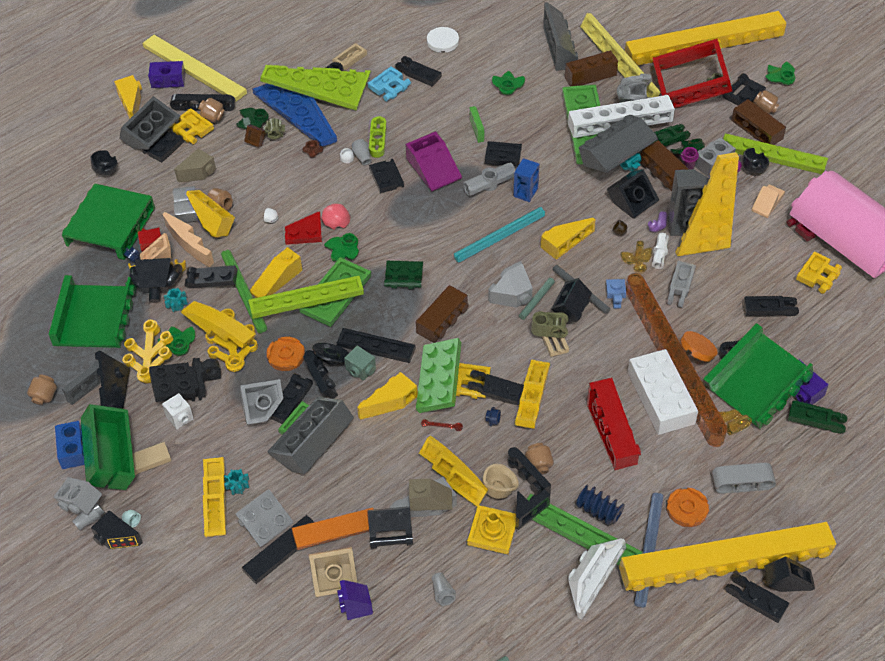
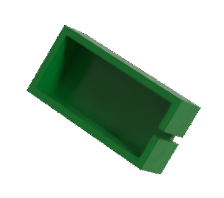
(107, 447)

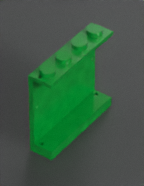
(109, 218)
(91, 314)
(757, 377)

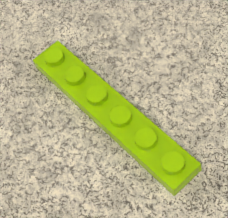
(779, 155)
(306, 297)

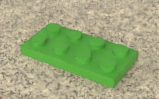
(329, 312)
(438, 375)

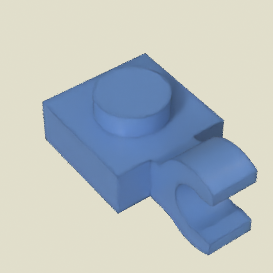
(617, 290)

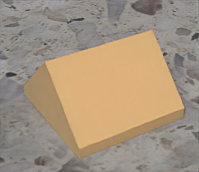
(330, 568)

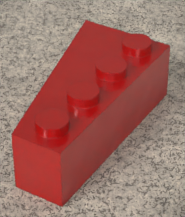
(612, 424)

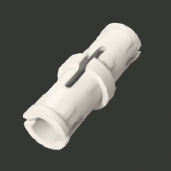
(660, 251)

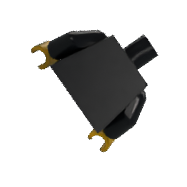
(155, 275)

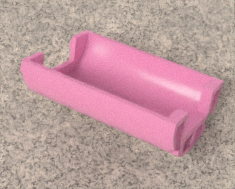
(844, 220)

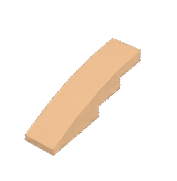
(184, 235)

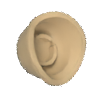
(499, 481)

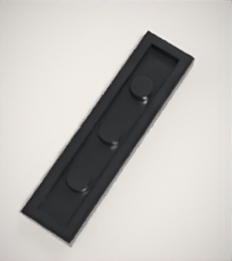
(376, 345)
(273, 554)

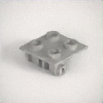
(264, 518)

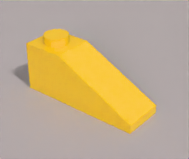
(129, 94)
(211, 215)
(566, 236)
(278, 273)

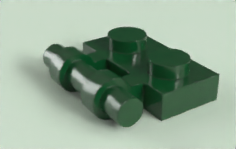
(403, 274)

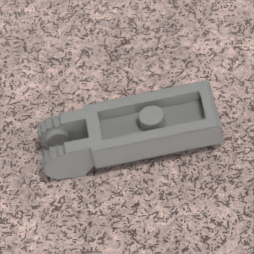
(681, 282)

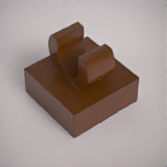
(254, 135)

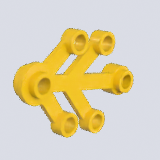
(151, 329)
(234, 357)

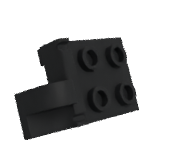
(183, 379)

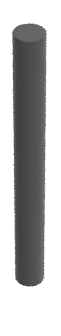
(596, 301)

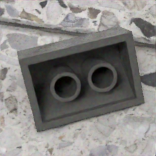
(148, 124)

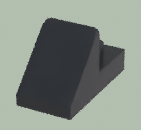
(527, 510)

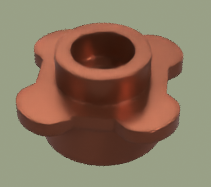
(312, 148)

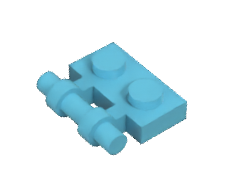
(386, 80)

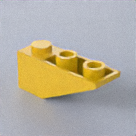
(392, 396)

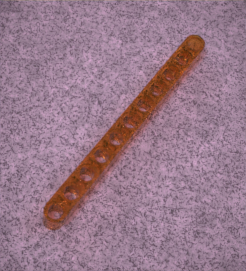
(665, 338)

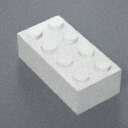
(662, 392)

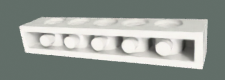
(598, 119)

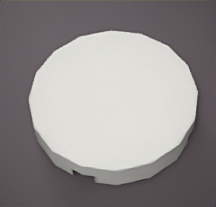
(442, 39)

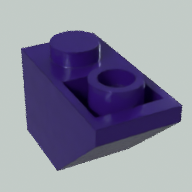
(354, 599)

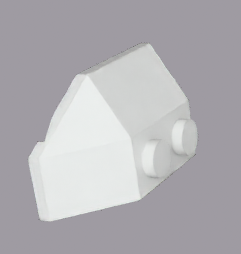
(593, 572)

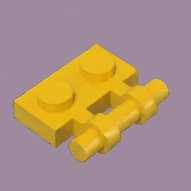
(195, 123)
(813, 270)
(464, 377)

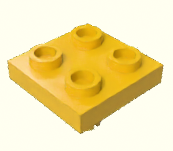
(492, 529)

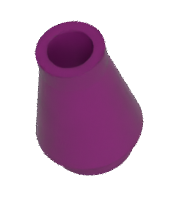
(689, 157)

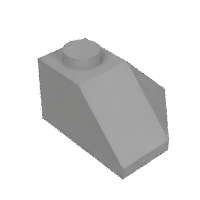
(513, 288)
(260, 400)

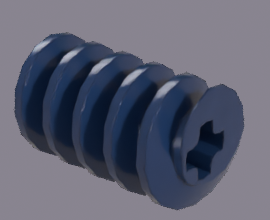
(599, 506)

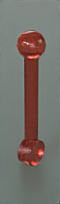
(458, 426)

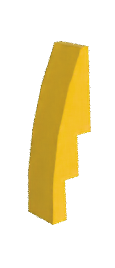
(218, 322)
(532, 394)
(454, 470)
(214, 497)

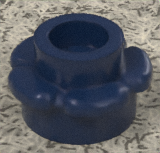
(132, 254)
(493, 416)

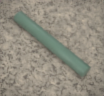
(535, 300)

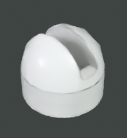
(346, 155)
(270, 215)

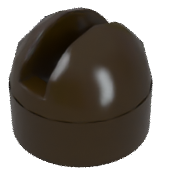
(620, 228)

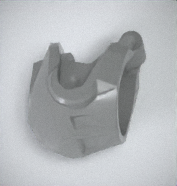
(633, 88)

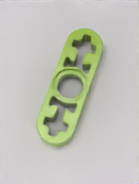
(376, 131)

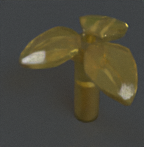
(640, 256)

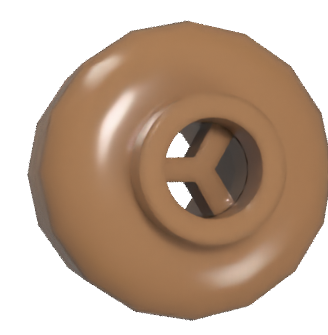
(766, 101)
(211, 110)
(221, 197)
(42, 389)
(540, 457)

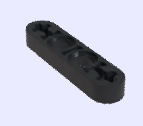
(178, 101)

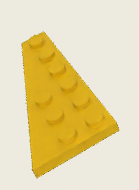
(713, 215)

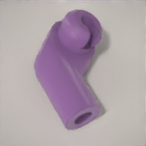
(660, 224)

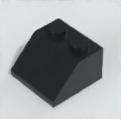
(633, 193)

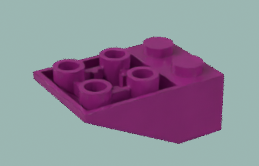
(432, 161)

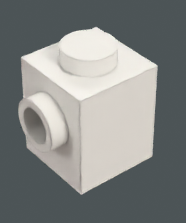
(177, 411)

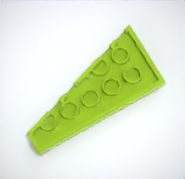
(326, 84)

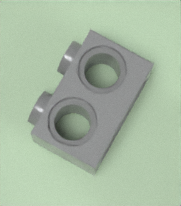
(709, 154)
(77, 496)

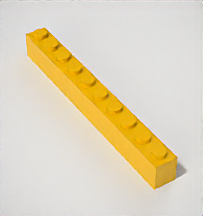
(728, 33)
(725, 556)

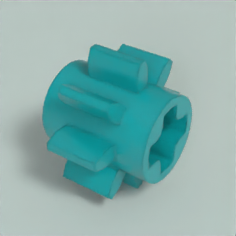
(631, 163)
(175, 299)
(236, 481)

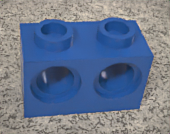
(526, 180)
(69, 448)

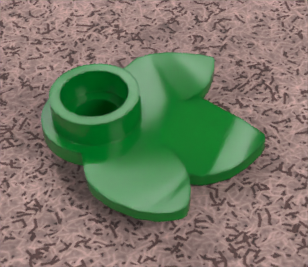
(784, 74)
(508, 83)
(343, 247)
(180, 339)

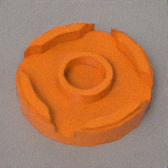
(699, 346)
(285, 353)
(687, 507)

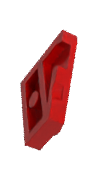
(304, 230)

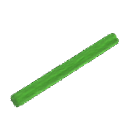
(244, 291)

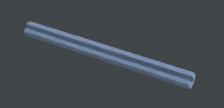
(650, 540)

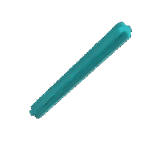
(499, 234)

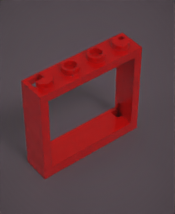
(699, 91)

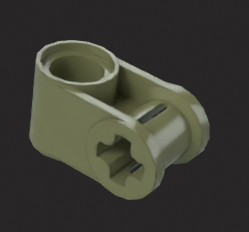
(548, 324)

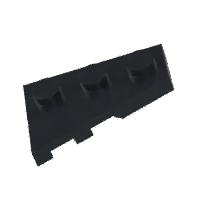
(113, 380)

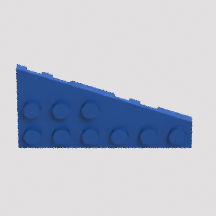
(298, 110)

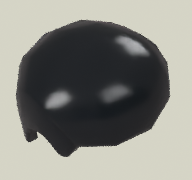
(754, 162)
(103, 163)

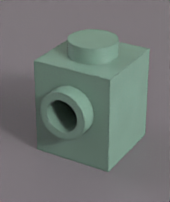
(360, 363)

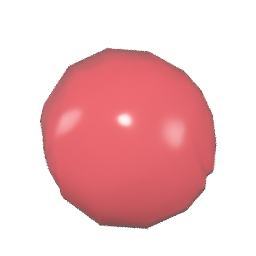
(335, 216)

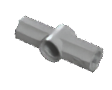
(489, 179)

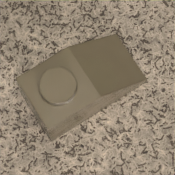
(195, 167)
(429, 495)

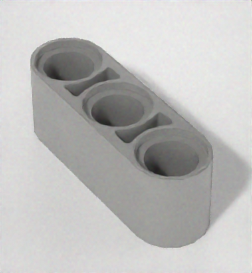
(744, 478)

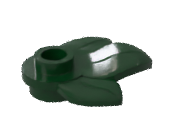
(252, 117)
(695, 143)

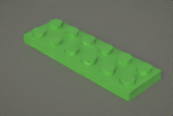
(580, 98)

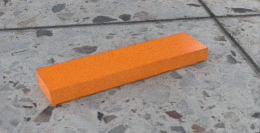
(331, 529)

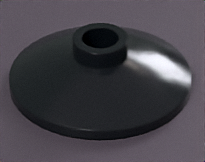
(330, 353)

